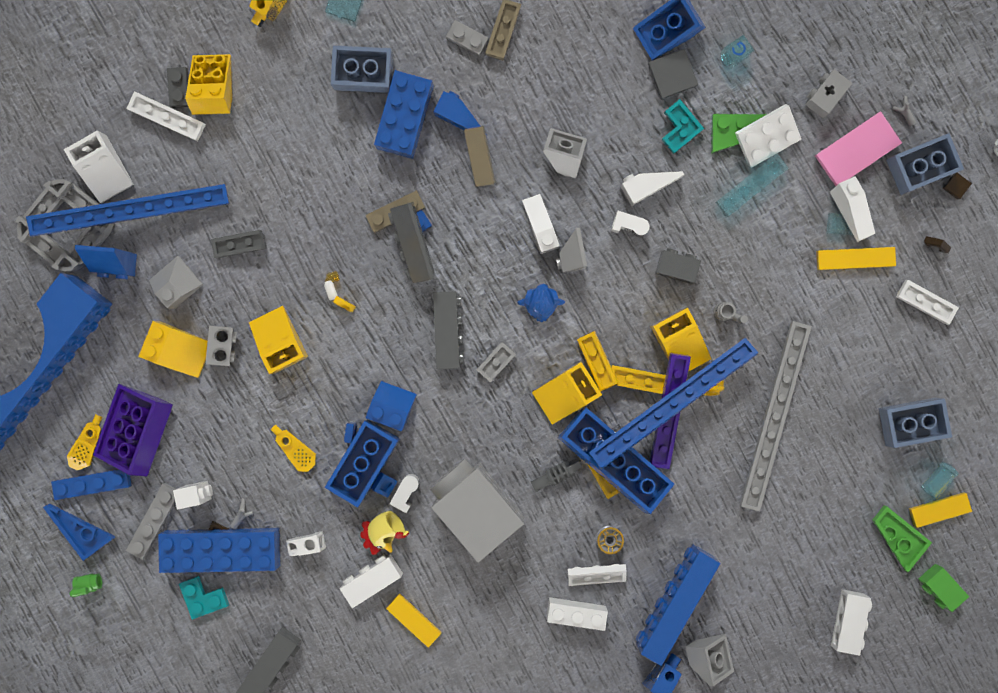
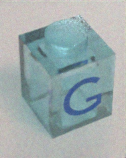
(736, 52)

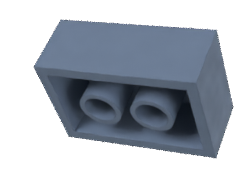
(361, 69)
(925, 164)
(915, 422)

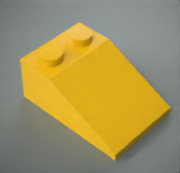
(174, 349)

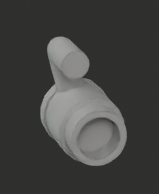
(726, 311)

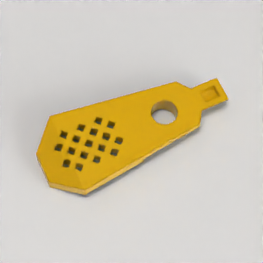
(87, 442)
(292, 447)

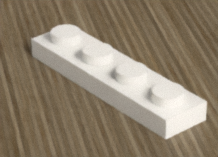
(166, 116)

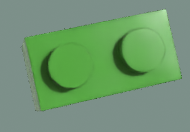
(943, 588)

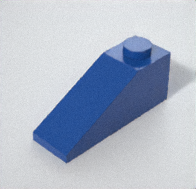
(454, 111)

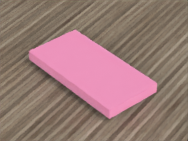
(858, 149)

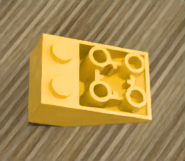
(210, 84)
(682, 336)
(277, 340)
(567, 393)

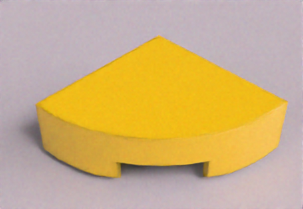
(343, 303)

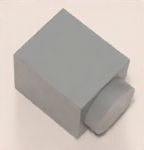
(475, 508)

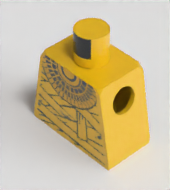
(266, 9)

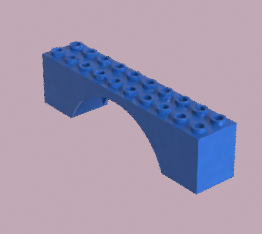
(69, 315)

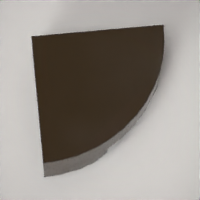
(941, 244)

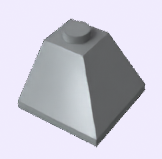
(564, 152)
(572, 254)
(174, 283)
(710, 658)

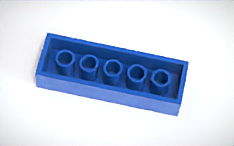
(628, 473)
(219, 550)
(676, 604)

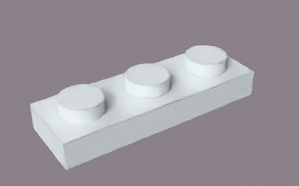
(927, 302)
(597, 575)

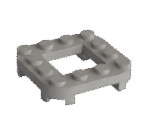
(49, 201)

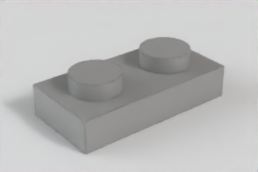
(467, 38)
(496, 362)

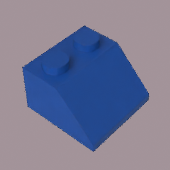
(391, 406)

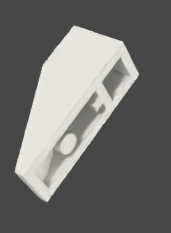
(643, 185)
(854, 208)
(540, 224)

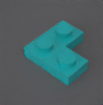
(685, 126)
(198, 601)

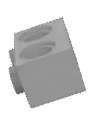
(214, 345)

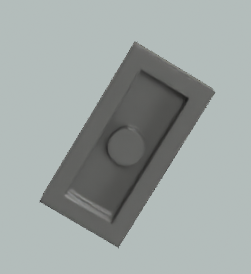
(177, 86)

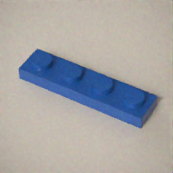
(90, 484)

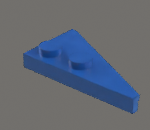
(82, 536)

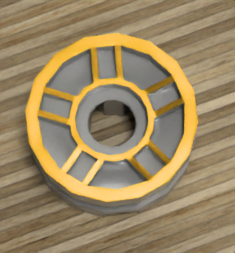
(615, 545)

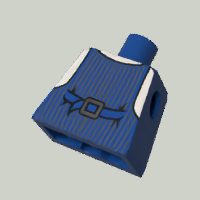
(659, 682)

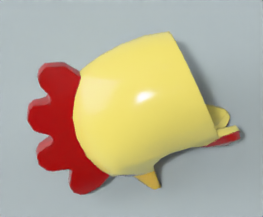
(382, 531)

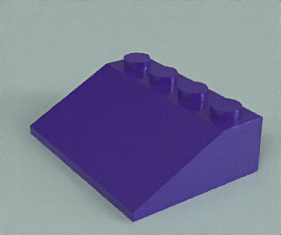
(132, 430)

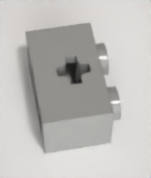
(835, 85)

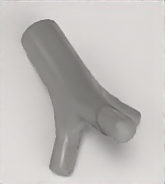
(906, 112)
(241, 515)

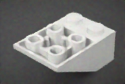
(99, 166)

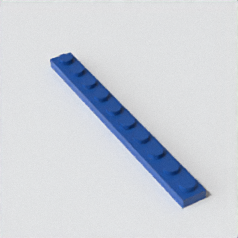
(127, 210)
(673, 403)

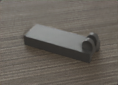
(238, 244)

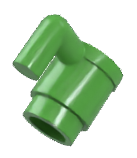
(85, 584)

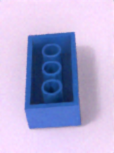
(404, 114)
(362, 463)

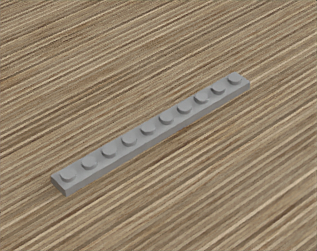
(775, 416)

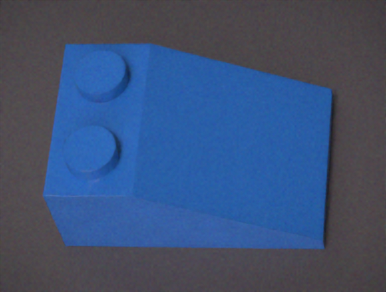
(668, 27)
(108, 261)

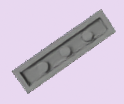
(152, 522)

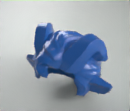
(541, 302)

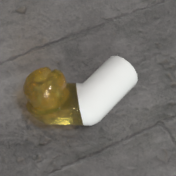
(329, 284)

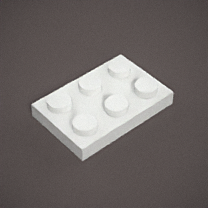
(768, 135)

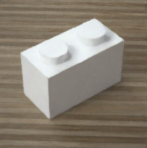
(192, 494)

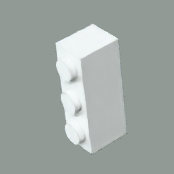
(370, 580)
(577, 614)
(851, 622)

